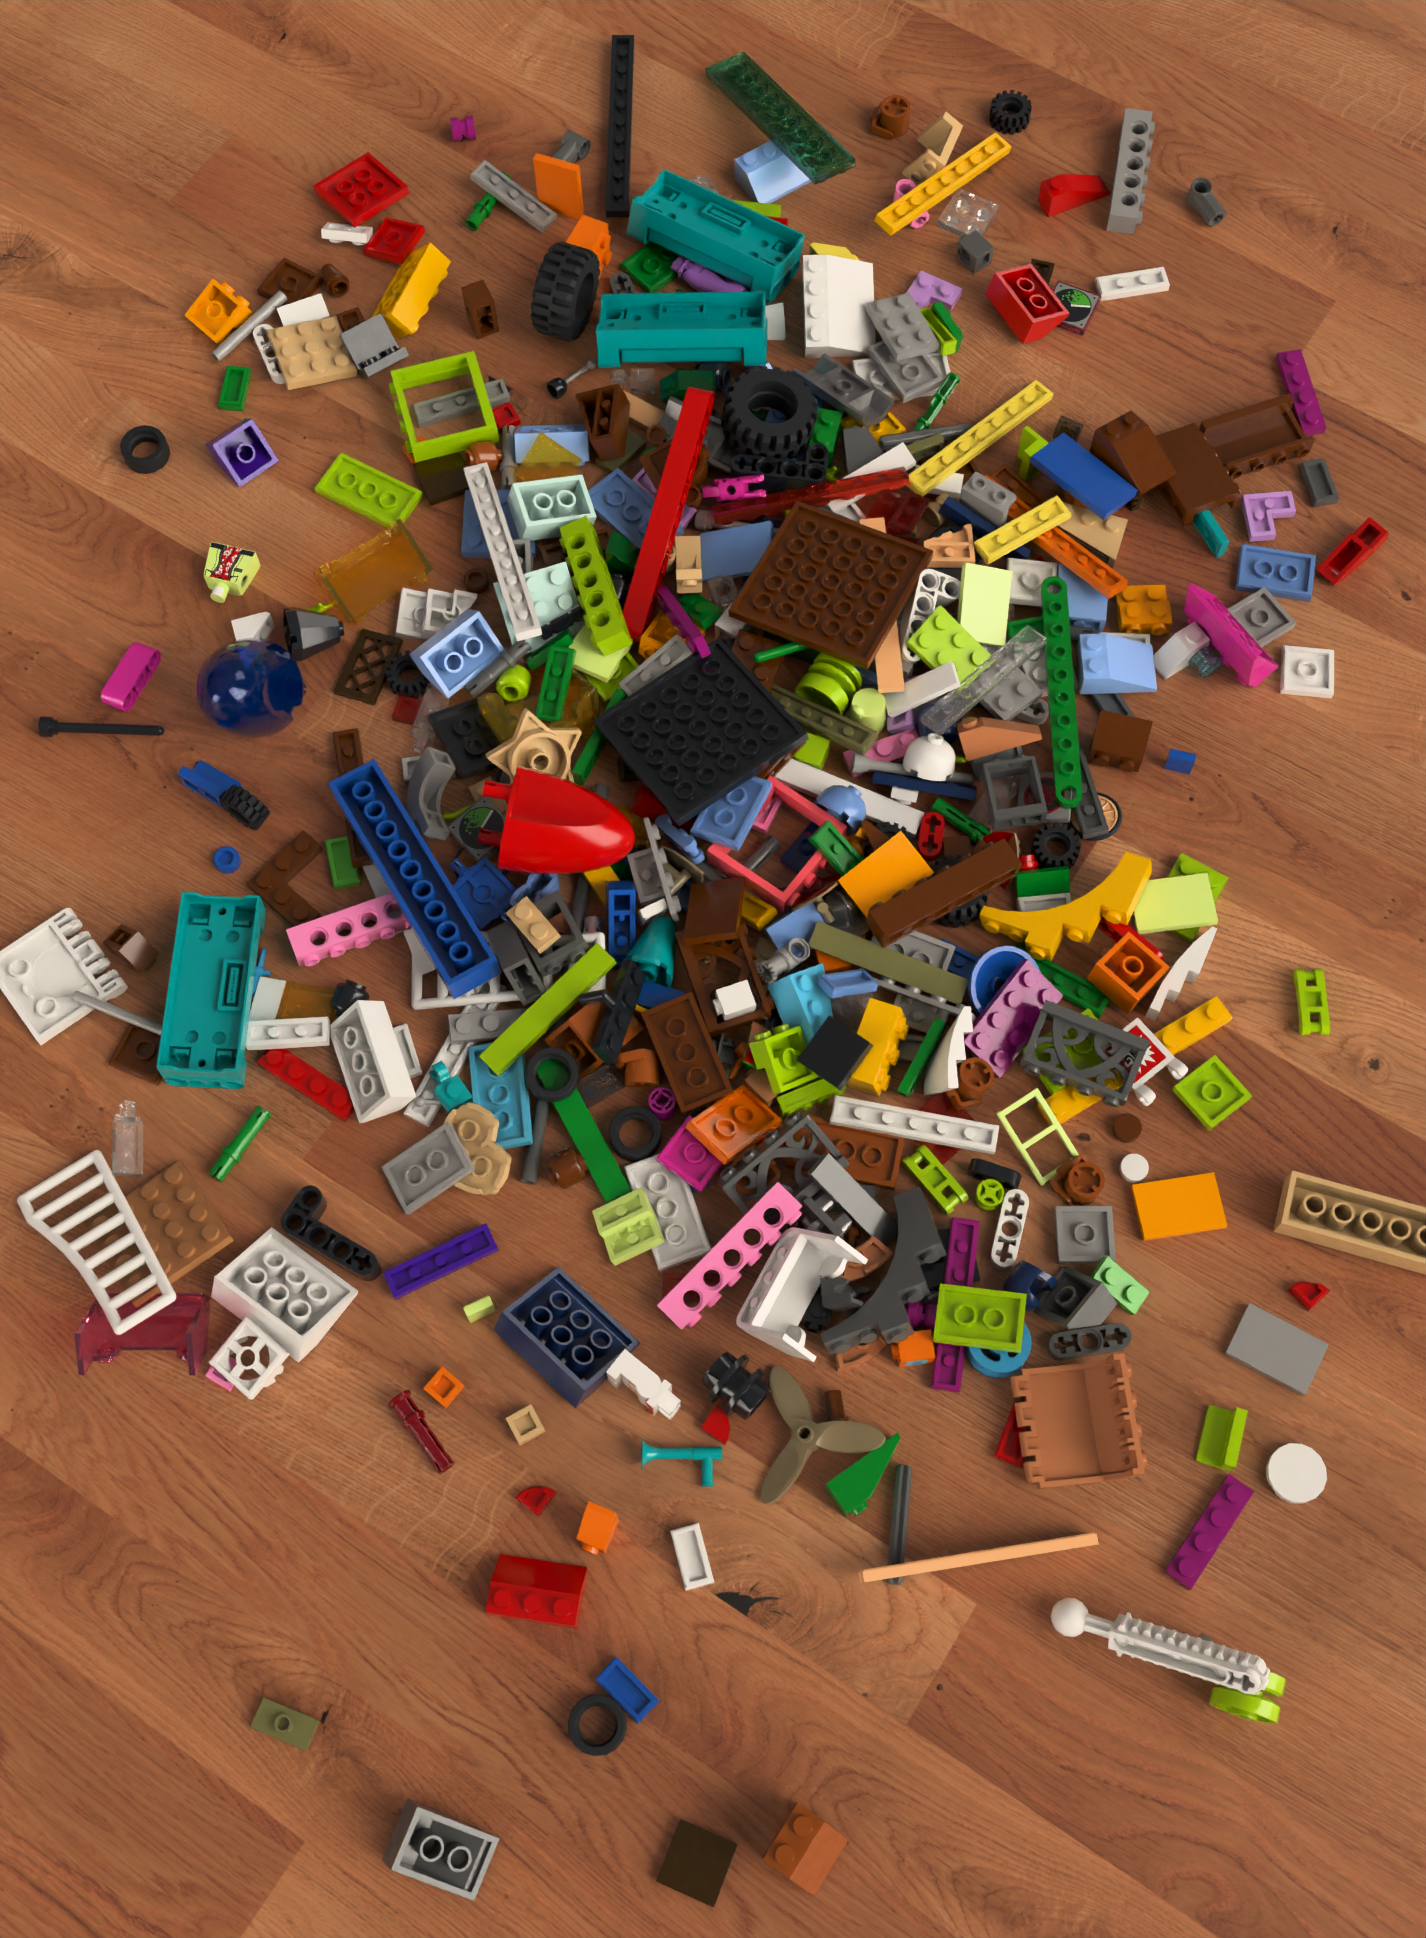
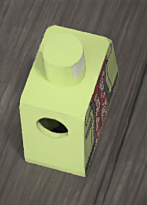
(229, 570)

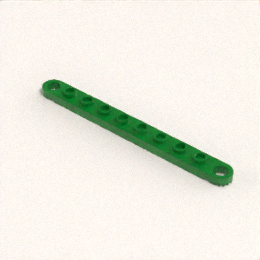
(1061, 692)

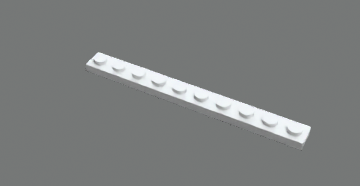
(502, 552)

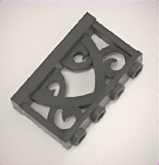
(1120, 1040)
(770, 1149)

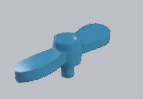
(260, 970)

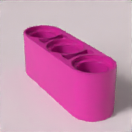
(131, 676)

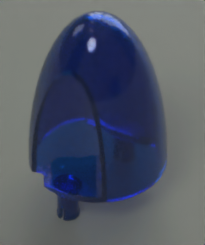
(250, 688)

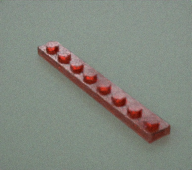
(816, 494)

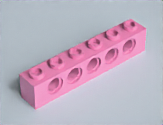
(351, 918)
(674, 1304)

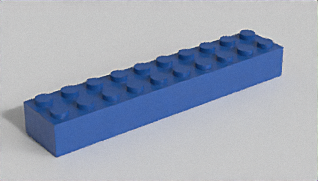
(415, 879)

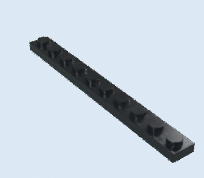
(620, 126)

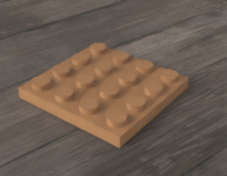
(176, 1224)

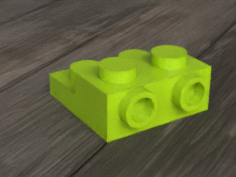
(779, 1057)

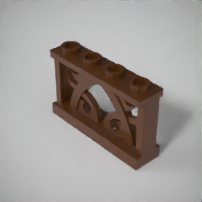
(695, 953)

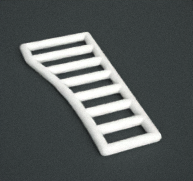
(494, 994)
(85, 1266)

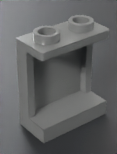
(987, 499)

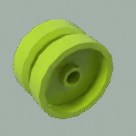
(1251, 1706)

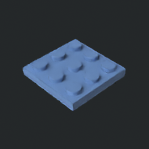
(473, 539)

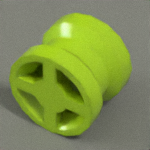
(989, 1189)

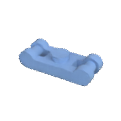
(679, 839)

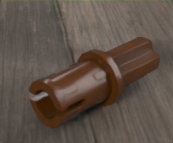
(835, 1406)

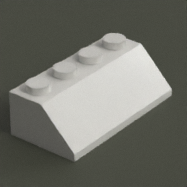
(371, 1060)

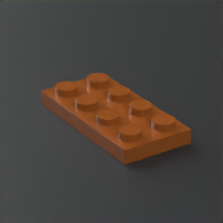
(871, 1155)

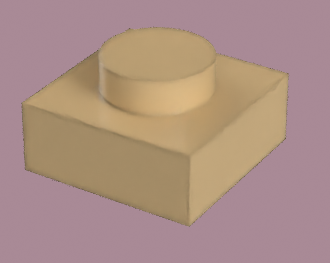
(525, 1424)

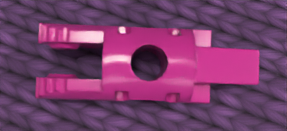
(724, 492)

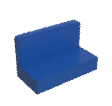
(207, 781)

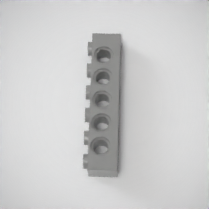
(1129, 171)

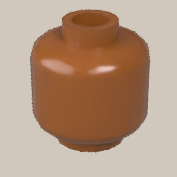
(483, 452)

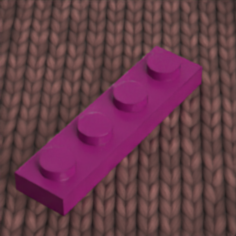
(1299, 385)
(682, 621)
(1209, 1532)

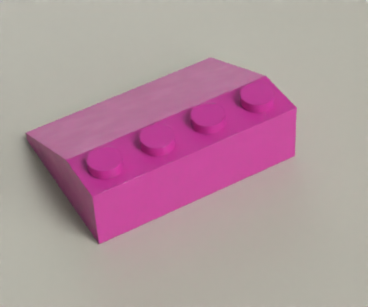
(1228, 637)

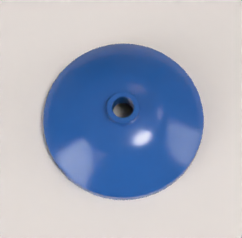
(993, 967)

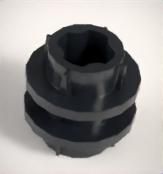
(736, 1385)

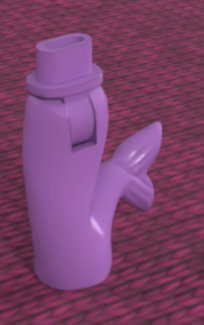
(704, 279)

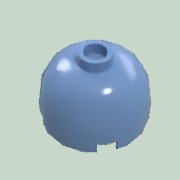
(843, 805)

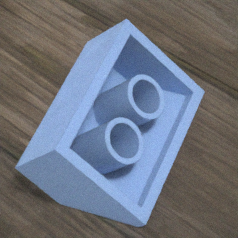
(768, 174)
(572, 437)
(457, 652)

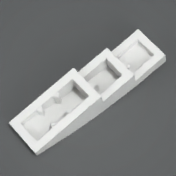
(1186, 969)

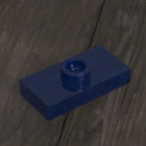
(800, 850)

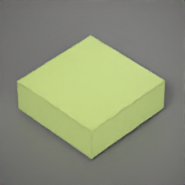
(479, 1309)

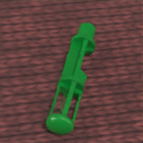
(938, 401)

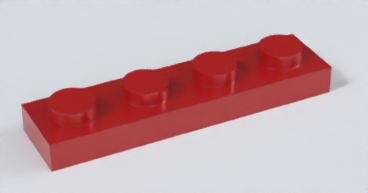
(308, 1081)

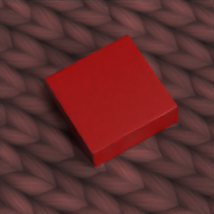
(504, 416)

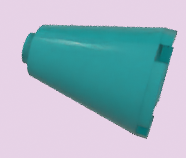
(656, 951)

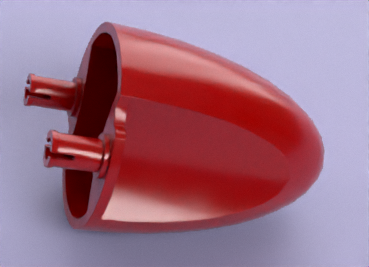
(555, 826)

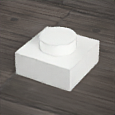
(904, 795)

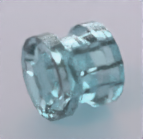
(1204, 662)

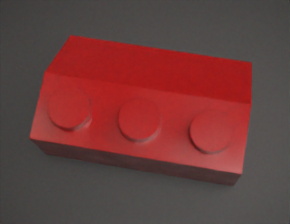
(1026, 302)
(536, 1591)

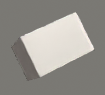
(253, 626)

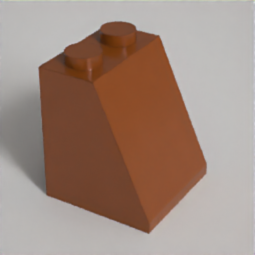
(579, 1032)
(805, 1849)

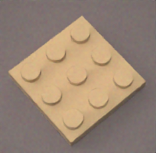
(311, 353)

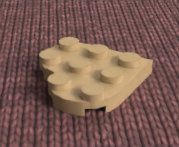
(478, 1133)

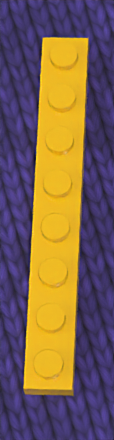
(942, 184)
(1174, 1037)

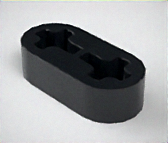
(983, 1170)

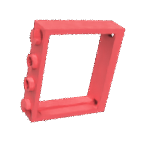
(718, 856)

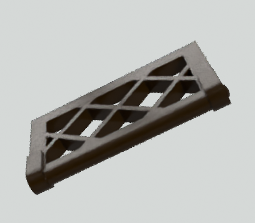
(356, 692)

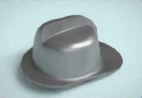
(846, 913)

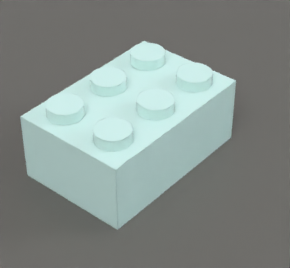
(548, 504)

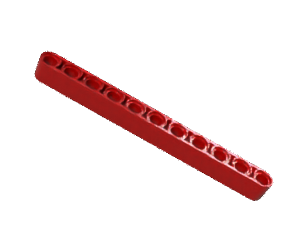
(667, 511)

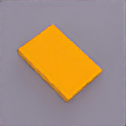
(884, 873)
(1178, 1206)

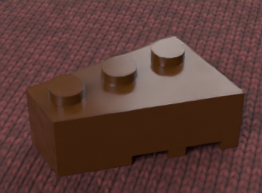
(606, 419)

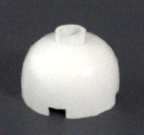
(930, 757)

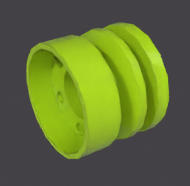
(830, 683)

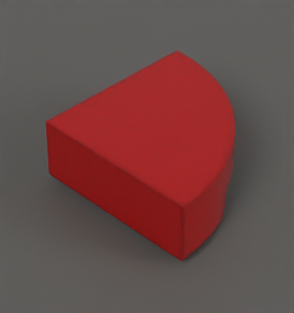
(1308, 1293)
(717, 1425)
(536, 1498)

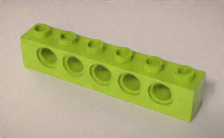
(595, 586)

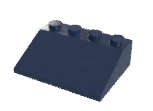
(564, 1335)

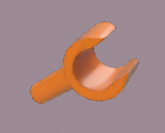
(739, 1051)

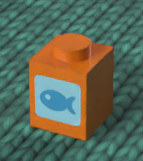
(915, 1350)

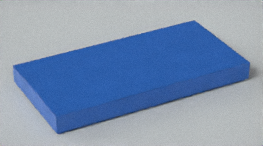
(1083, 476)

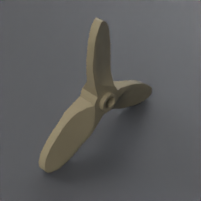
(829, 1436)

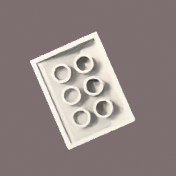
(835, 306)
(283, 1292)

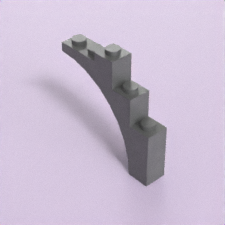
(904, 1283)

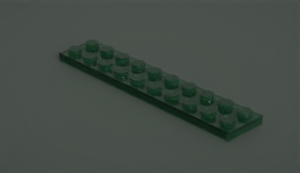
(780, 118)

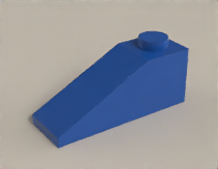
(620, 918)

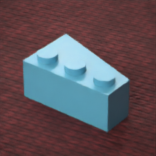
(802, 1000)

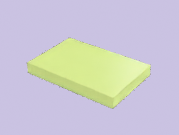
(984, 603)
(1175, 904)

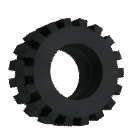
(966, 912)

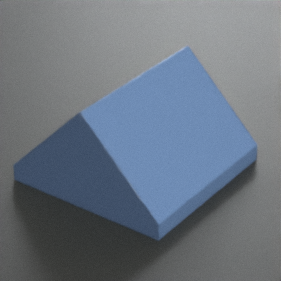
(793, 925)

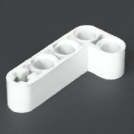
(927, 598)

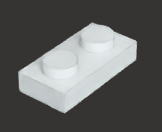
(344, 232)

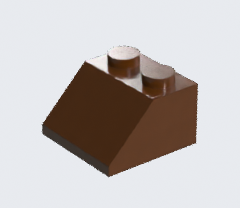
(1119, 741)

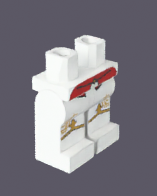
(645, 1384)

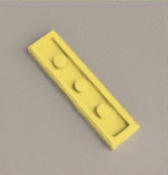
(1022, 530)

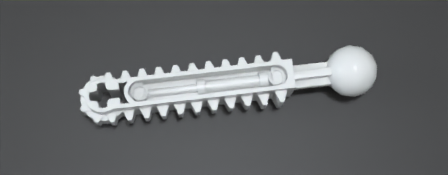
(1165, 1647)

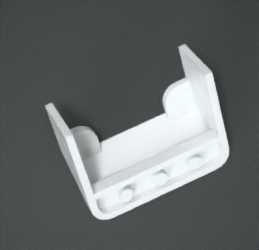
(789, 1285)

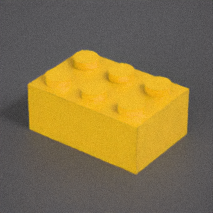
(884, 1028)

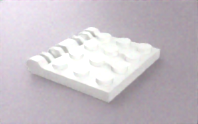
(46, 970)

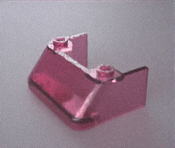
(175, 1327)

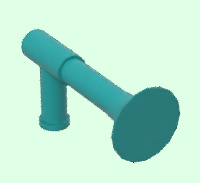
(706, 1454)

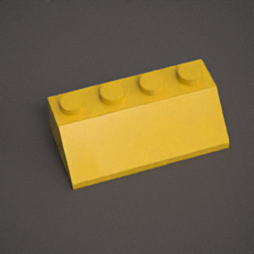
(412, 289)

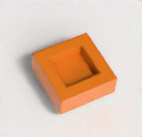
(443, 1387)

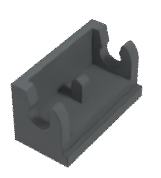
(840, 1297)

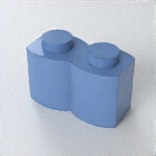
(536, 888)

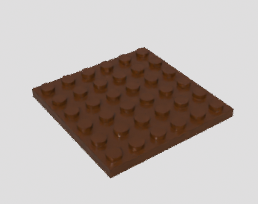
(831, 584)

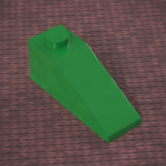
(857, 1483)

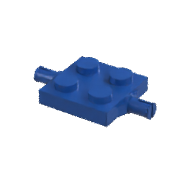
(483, 892)

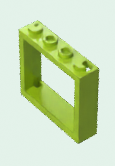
(433, 372)

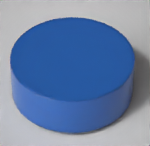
(227, 859)

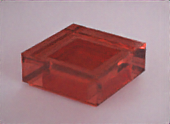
(406, 710)

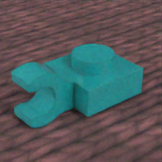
(450, 1091)

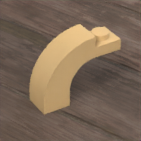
(688, 564)

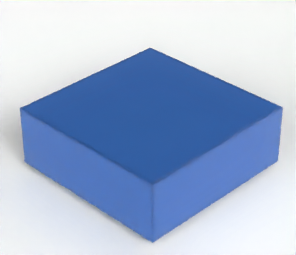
(1180, 761)

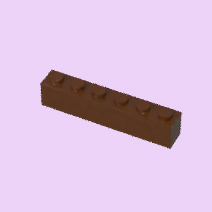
(942, 892)

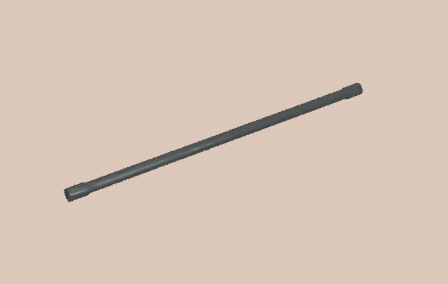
(532, 1159)

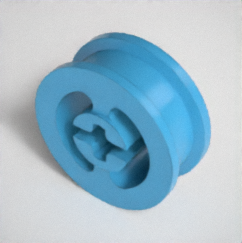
(1005, 1365)

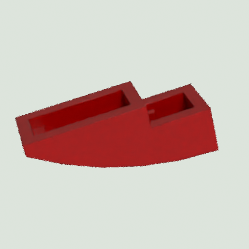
(1353, 551)

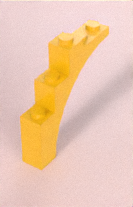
(1078, 920)

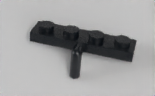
(618, 1010)

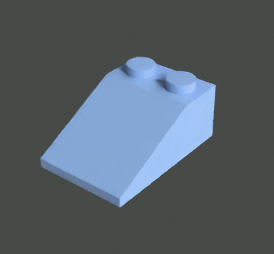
(1114, 665)

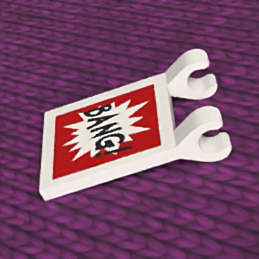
(1154, 1060)

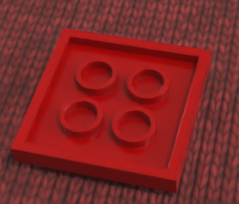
(361, 189)

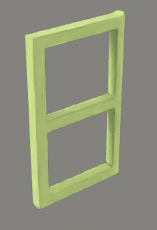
(1055, 1125)

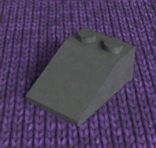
(440, 1850)

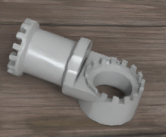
(783, 960)

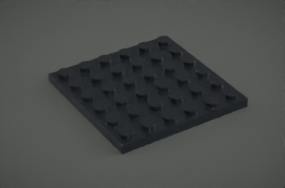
(699, 731)

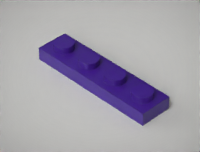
(440, 1261)

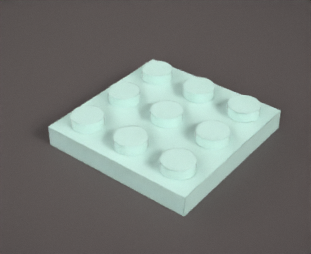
(551, 596)

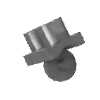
(816, 1211)

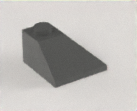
(1076, 1300)

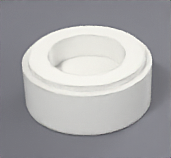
(1134, 1168)

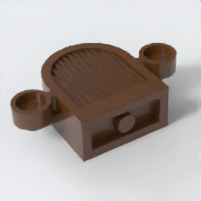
(655, 460)

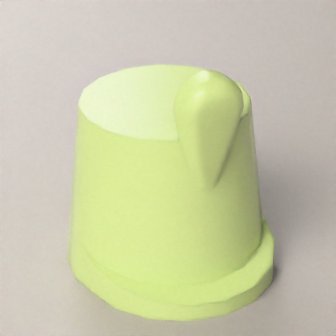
(868, 709)

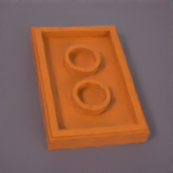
(559, 185)
(733, 1124)

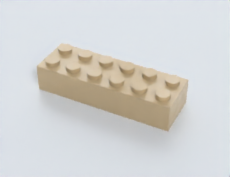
(1353, 1221)

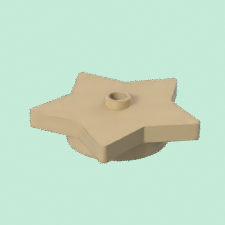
(535, 739)

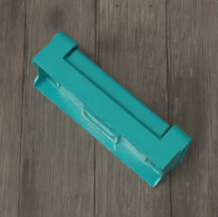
(717, 234)
(682, 328)
(210, 991)

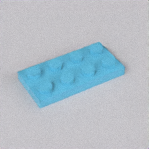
(504, 1096)

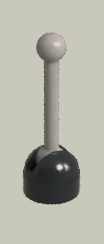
(557, 387)

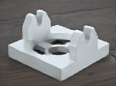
(232, 1345)

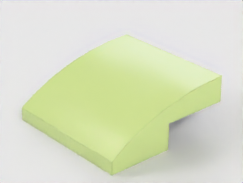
(593, 660)
(628, 1226)

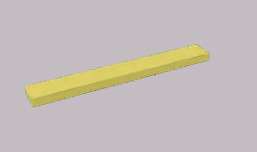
(978, 438)

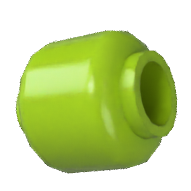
(514, 683)

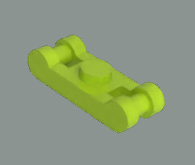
(1311, 1001)
(934, 1179)

